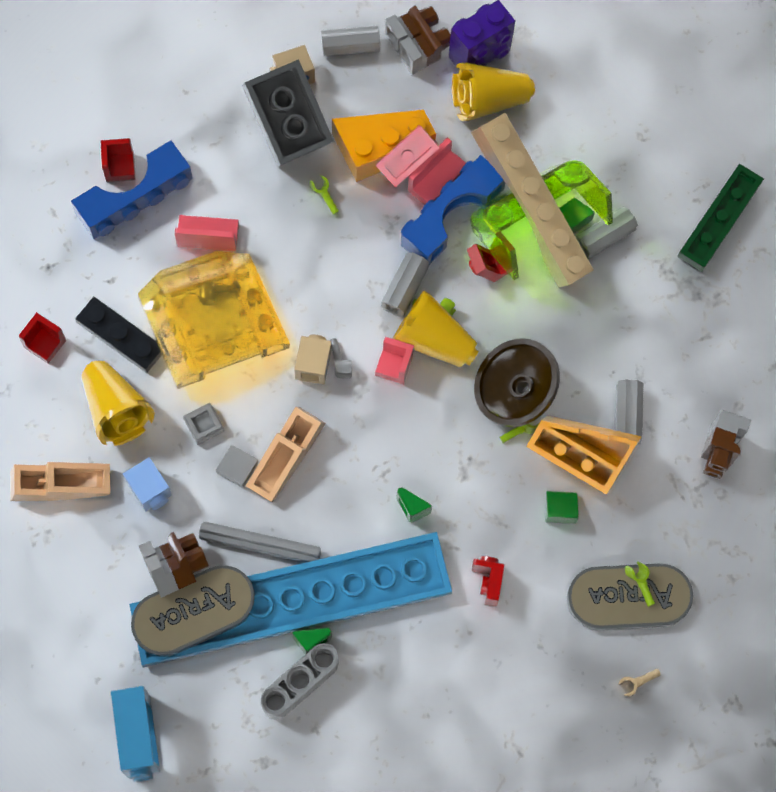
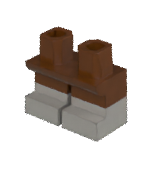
(415, 39)
(722, 441)
(174, 562)

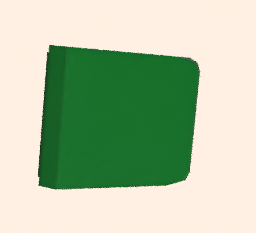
(577, 214)
(412, 505)
(561, 507)
(310, 638)

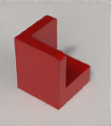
(118, 160)
(42, 338)

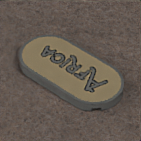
(612, 601)
(195, 613)

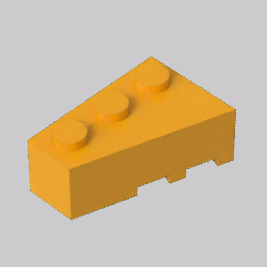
(370, 137)
(584, 450)

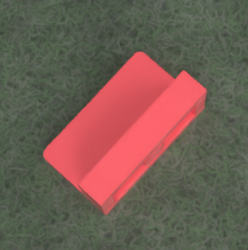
(407, 155)
(434, 173)
(207, 233)

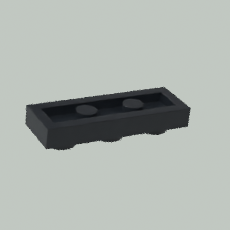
(119, 334)

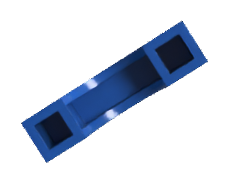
(475, 186)
(104, 210)

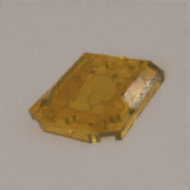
(211, 315)

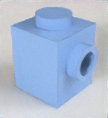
(148, 485)

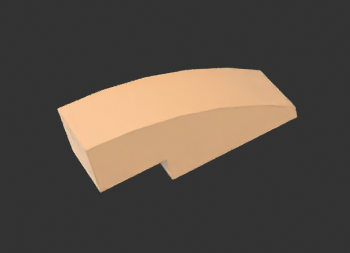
(285, 453)
(59, 481)

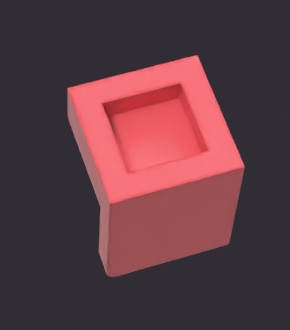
(395, 360)

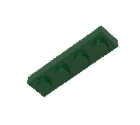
(720, 217)

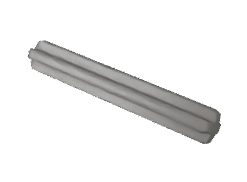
(259, 542)

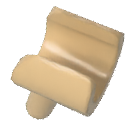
(640, 680)

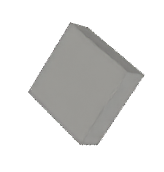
(203, 423)
(237, 466)

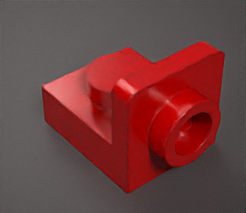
(492, 584)

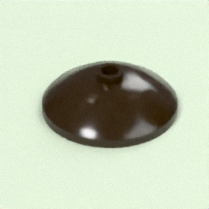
(506, 374)

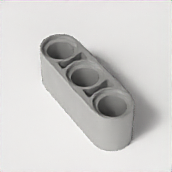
(306, 666)

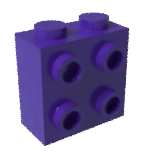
(482, 36)

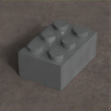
(287, 112)

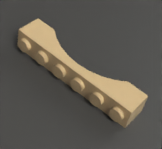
(513, 163)

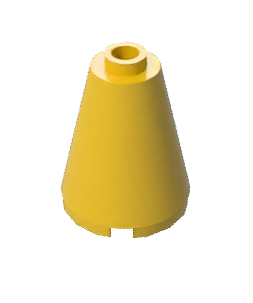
(488, 90)
(436, 333)
(114, 404)

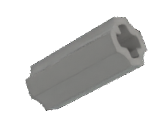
(351, 41)
(603, 236)
(405, 284)
(629, 407)

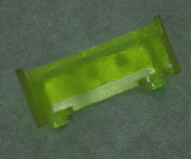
(505, 210)

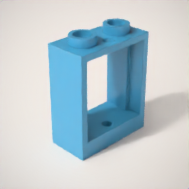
(135, 733)

